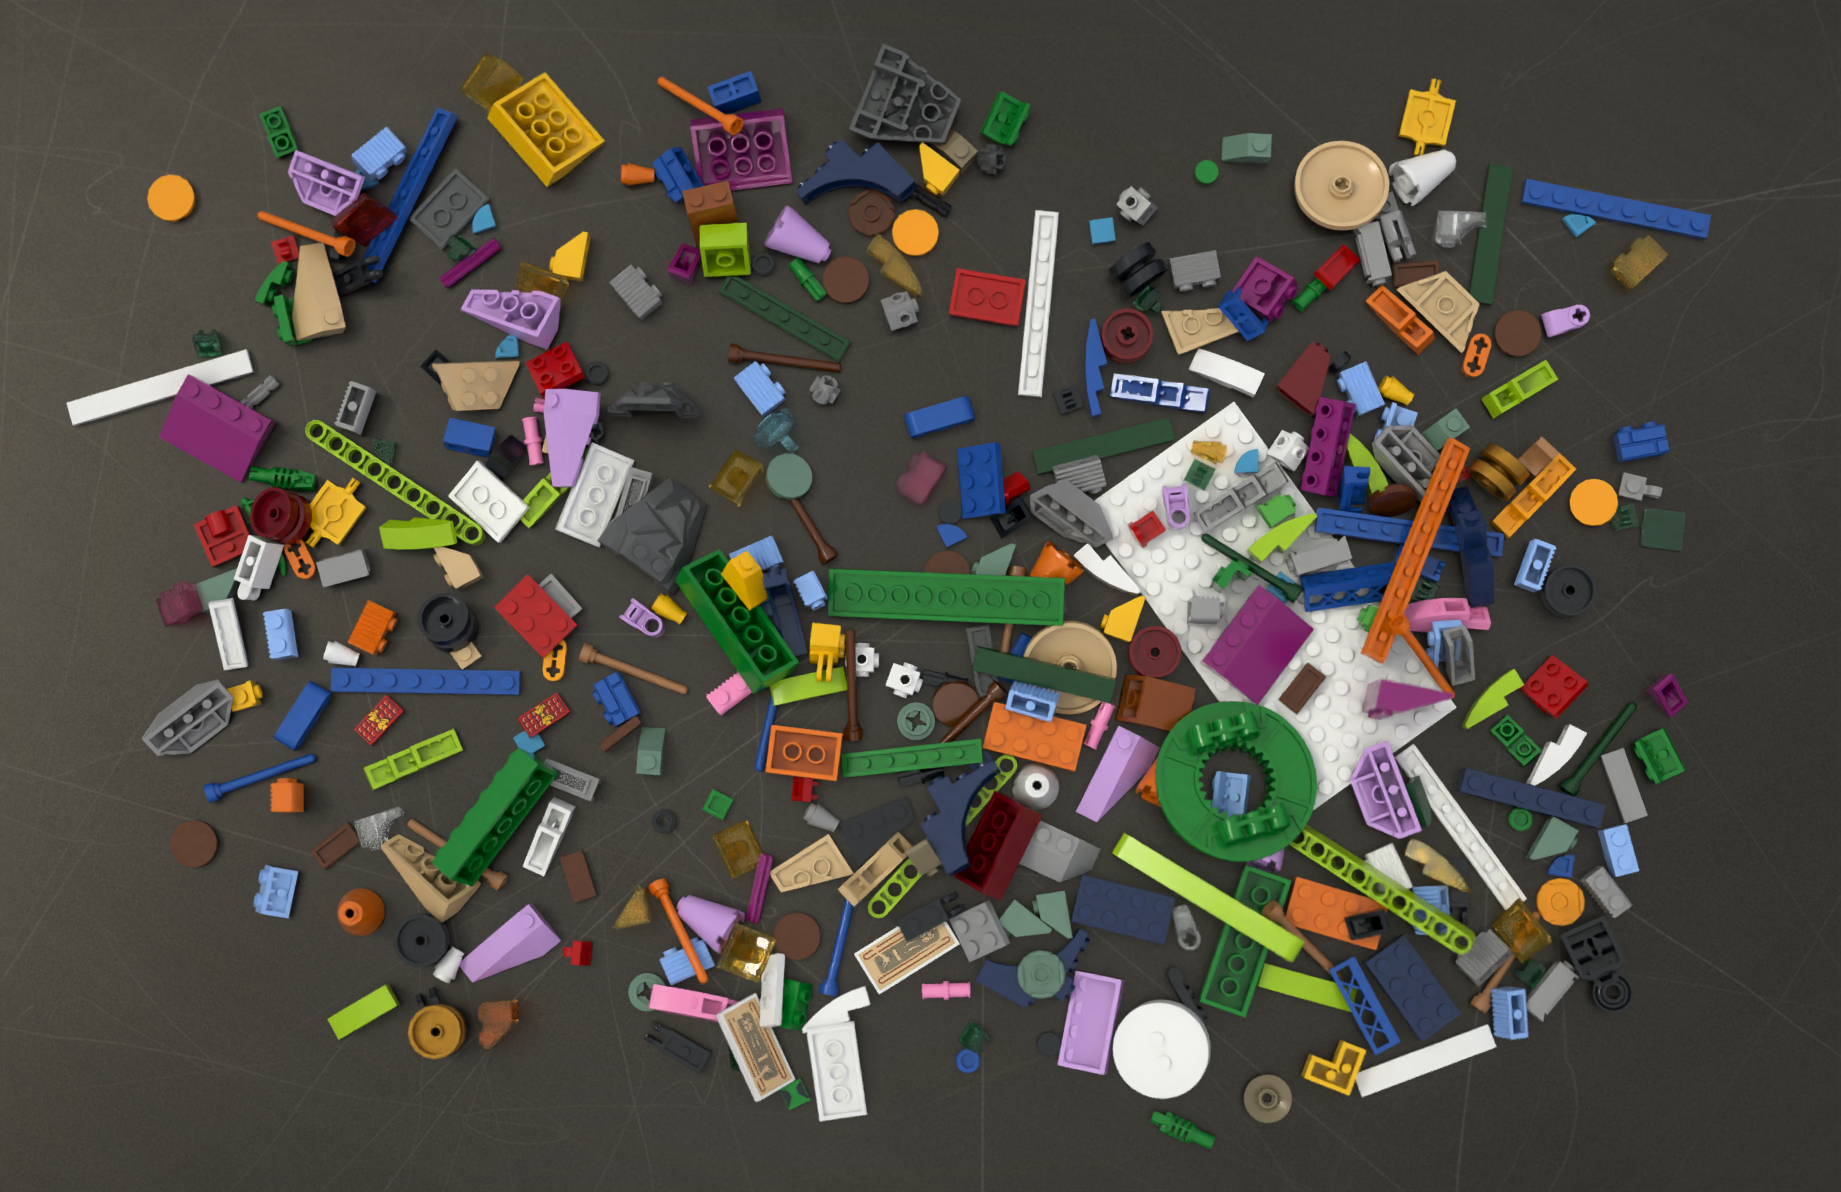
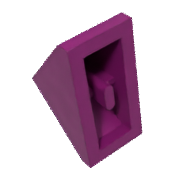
(685, 264)
(1667, 694)

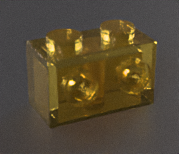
(1639, 262)

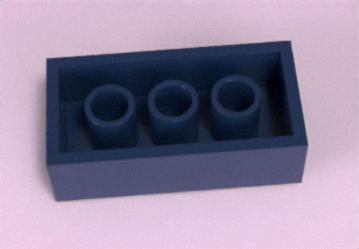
(1122, 909)
(1411, 987)

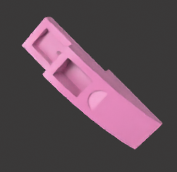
(1443, 609)
(688, 1002)

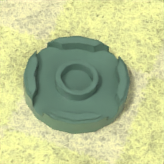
(788, 476)
(1041, 974)

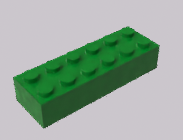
(742, 633)
(494, 817)
(1238, 957)

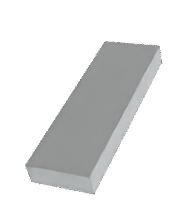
(1623, 785)

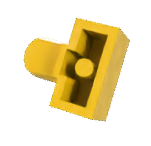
(826, 648)

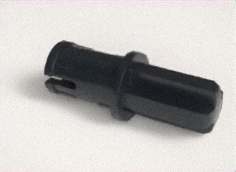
(937, 679)
(915, 776)

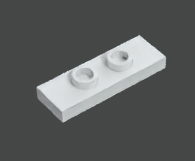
(228, 634)
(772, 991)

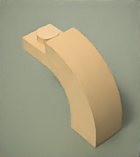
(875, 869)

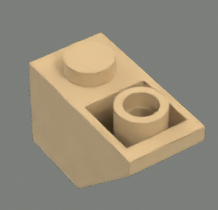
(460, 567)

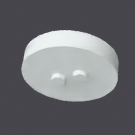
(1161, 1049)

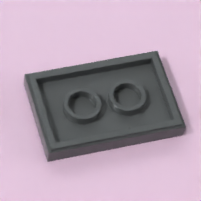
(449, 208)

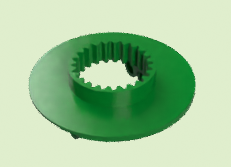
(1275, 746)

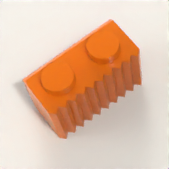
(373, 628)
(287, 796)

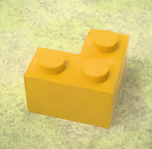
(1339, 1073)

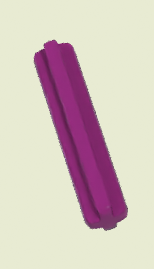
(470, 263)
(759, 888)

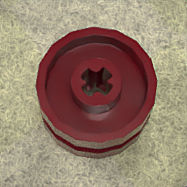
(1131, 323)
(280, 515)
(1146, 640)

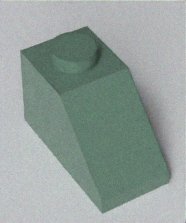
(1247, 148)
(1448, 427)
(995, 562)
(217, 588)
(651, 751)
(1553, 839)
(1054, 911)
(1021, 922)

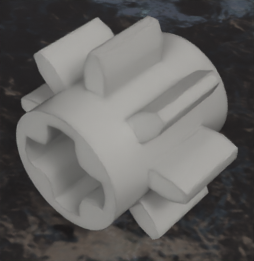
(824, 390)

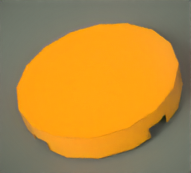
(171, 198)
(915, 233)
(1593, 502)
(1560, 901)

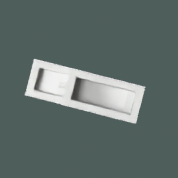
(1226, 372)
(1105, 571)
(1556, 755)
(549, 836)
(838, 1009)

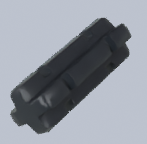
(931, 201)

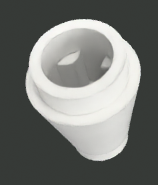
(339, 654)
(448, 966)

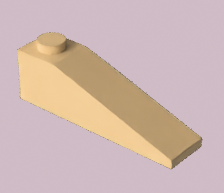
(316, 300)
(431, 886)

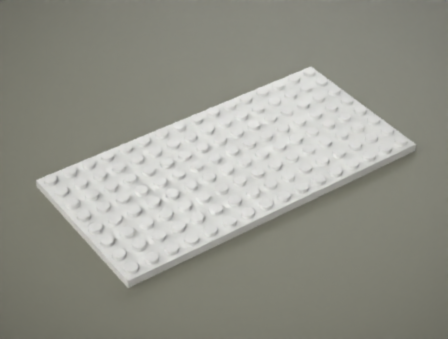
(1183, 566)

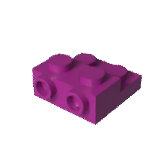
(1266, 289)

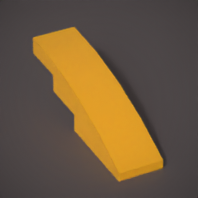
(1533, 496)

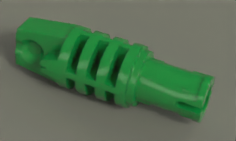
(284, 478)
(1181, 1129)

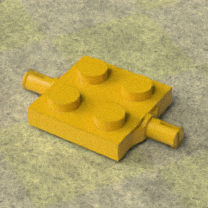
(1427, 118)
(334, 512)

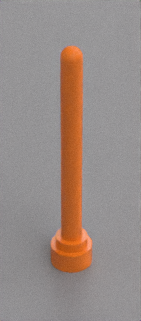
(730, 122)
(343, 245)
(1401, 626)
(661, 890)

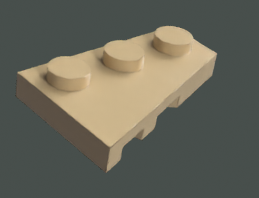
(1196, 328)
(811, 866)

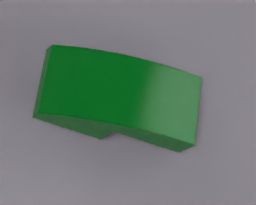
(278, 131)
(278, 277)
(1515, 741)

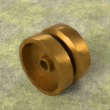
(1498, 472)
(451, 1026)

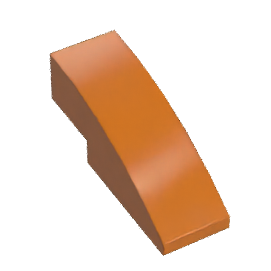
(1400, 319)

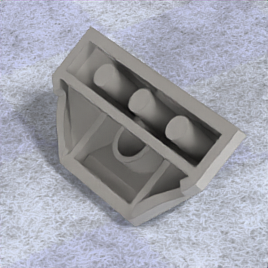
(1406, 457)
(1071, 513)
(190, 720)
(1058, 853)

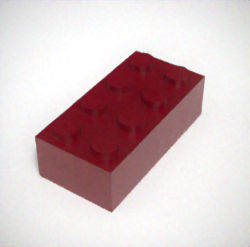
(998, 845)

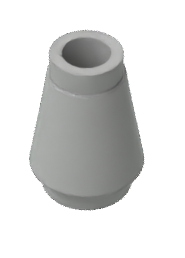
(820, 817)

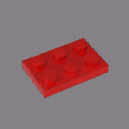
(987, 297)
(536, 616)

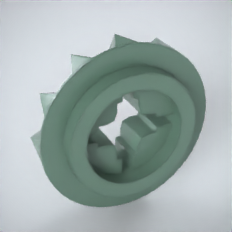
(912, 710)
(637, 986)

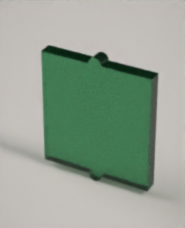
(1662, 529)

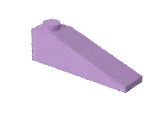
(526, 315)
(568, 425)
(1120, 768)
(514, 943)

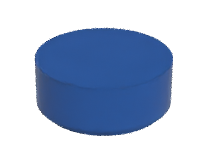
(967, 1060)

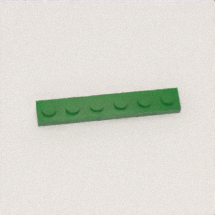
(912, 758)

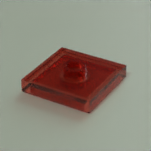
(364, 219)

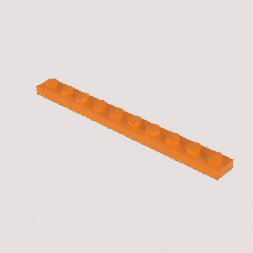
(1416, 548)

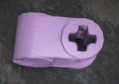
(1561, 320)
(1176, 501)
(640, 617)

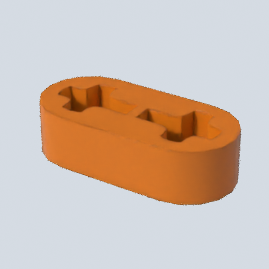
(1471, 354)
(305, 556)

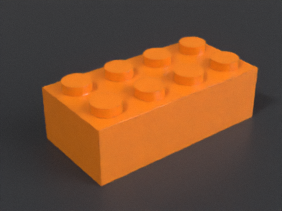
(1034, 739)
(1325, 908)

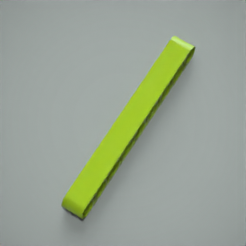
(387, 475)
(906, 883)
(1393, 890)
(1208, 897)

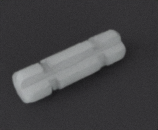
(261, 392)

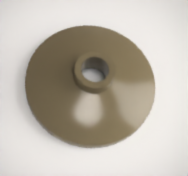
(1278, 1105)

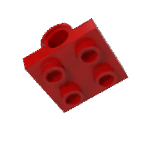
(555, 369)
(223, 535)
(1554, 687)

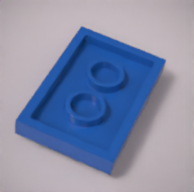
(981, 480)

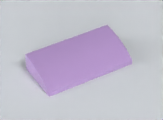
(1091, 1022)

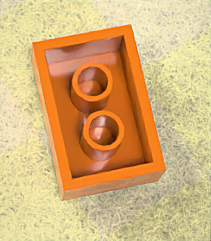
(804, 753)

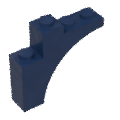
(846, 169)
(1472, 543)
(785, 609)
(954, 801)
(1004, 977)

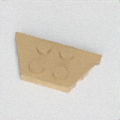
(1444, 306)
(476, 383)

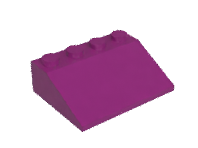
(747, 160)
(216, 428)
(1257, 645)
(1389, 698)

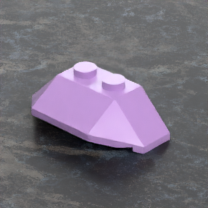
(324, 183)
(1383, 793)

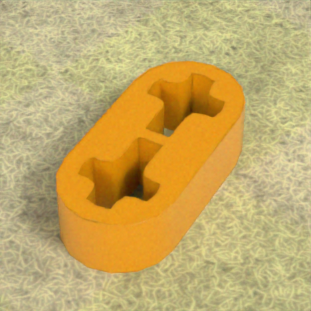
(560, 663)

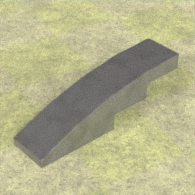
(1240, 497)

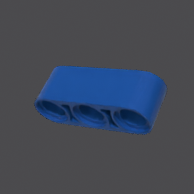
(939, 417)
(302, 716)

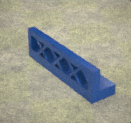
(1346, 580)
(1372, 1002)

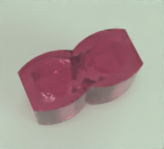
(921, 478)
(179, 603)

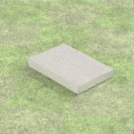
(489, 501)

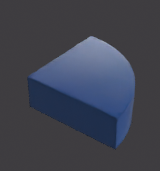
(951, 534)
(1562, 866)

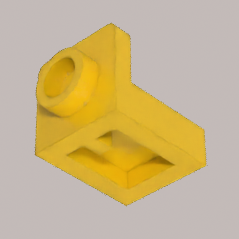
(246, 696)

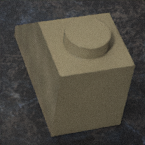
(957, 151)
(924, 858)

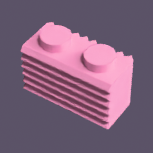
(729, 694)

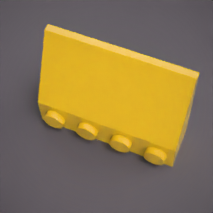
(545, 128)

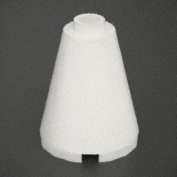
(1421, 174)
(1026, 794)

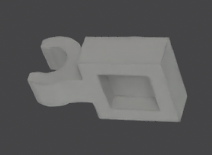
(1635, 486)

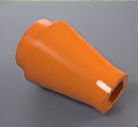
(635, 174)

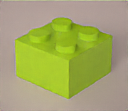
(725, 249)

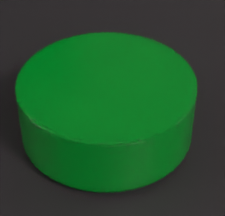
(1206, 172)
(1520, 819)

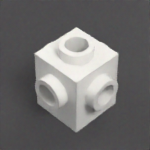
(1288, 450)
(872, 660)
(897, 673)

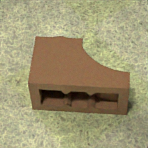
(1537, 456)

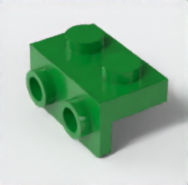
(1005, 119)
(283, 311)
(1224, 575)
(1659, 756)
(795, 1004)

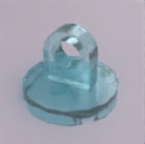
(775, 429)

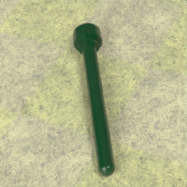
(1289, 590)
(1572, 784)

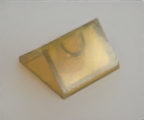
(490, 81)
(535, 278)
(737, 477)
(738, 848)
(637, 910)
(1521, 931)
(746, 952)

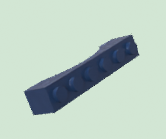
(1530, 798)

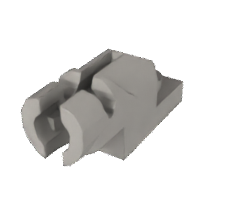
(1395, 231)

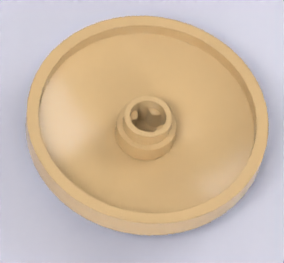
(1341, 185)
(1076, 647)

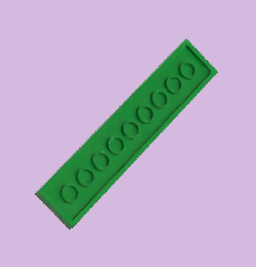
(946, 596)

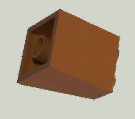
(710, 206)
(1153, 702)

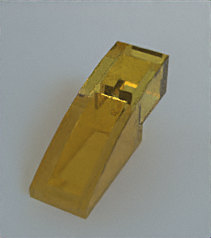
(895, 265)
(1436, 865)

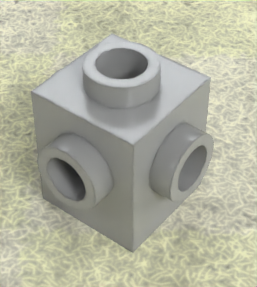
(1136, 205)
(900, 310)

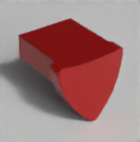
(1014, 486)
(1146, 529)

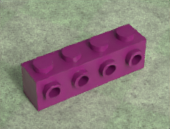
(1328, 446)

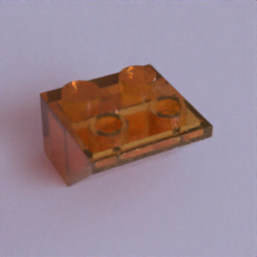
(498, 1020)

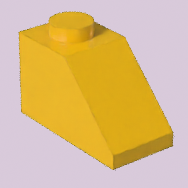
(937, 171)
(572, 258)
(746, 580)
(1123, 620)

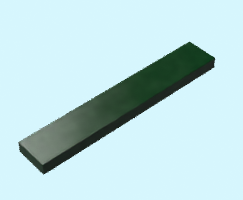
(1490, 237)
(784, 317)
(1105, 444)
(1044, 674)

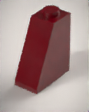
(1306, 378)

